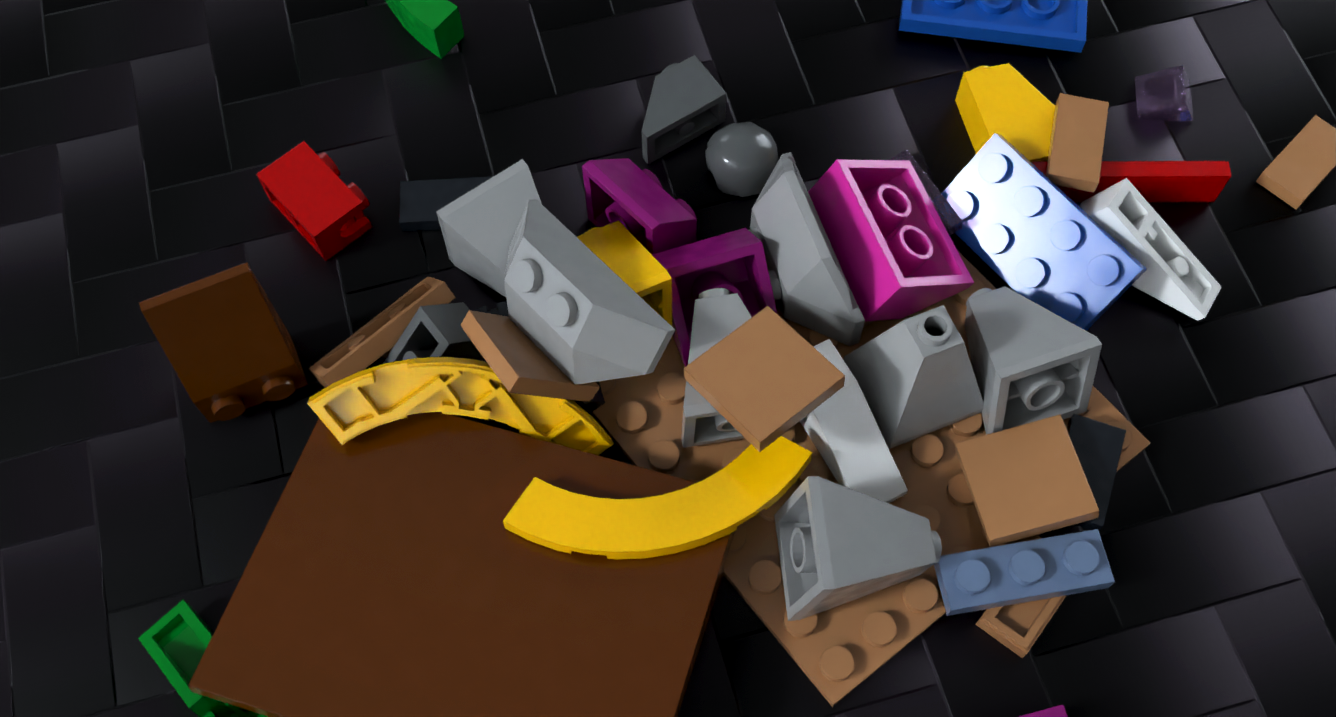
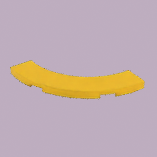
(453, 388)
(661, 522)

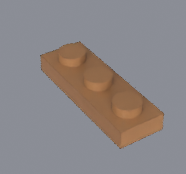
(380, 333)

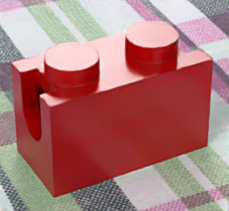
(316, 199)

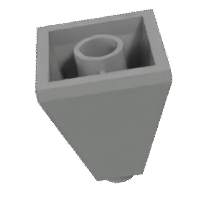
(483, 222)
(714, 318)
(1027, 359)
(916, 377)
(846, 546)

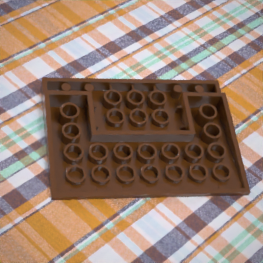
(410, 598)

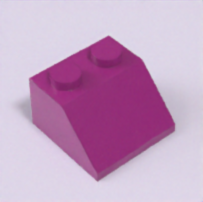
(636, 198)
(723, 261)

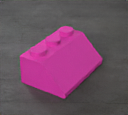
(887, 237)

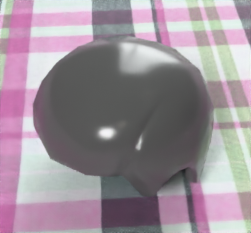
(741, 158)

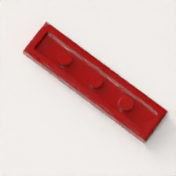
(1160, 179)

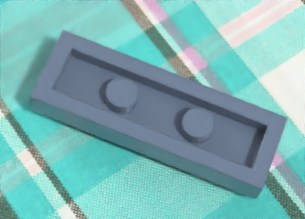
(1023, 572)

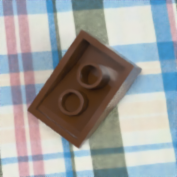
(225, 343)

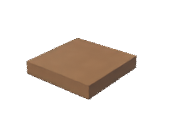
(519, 361)
(764, 378)
(1026, 480)

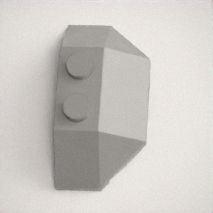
(801, 258)
(578, 305)

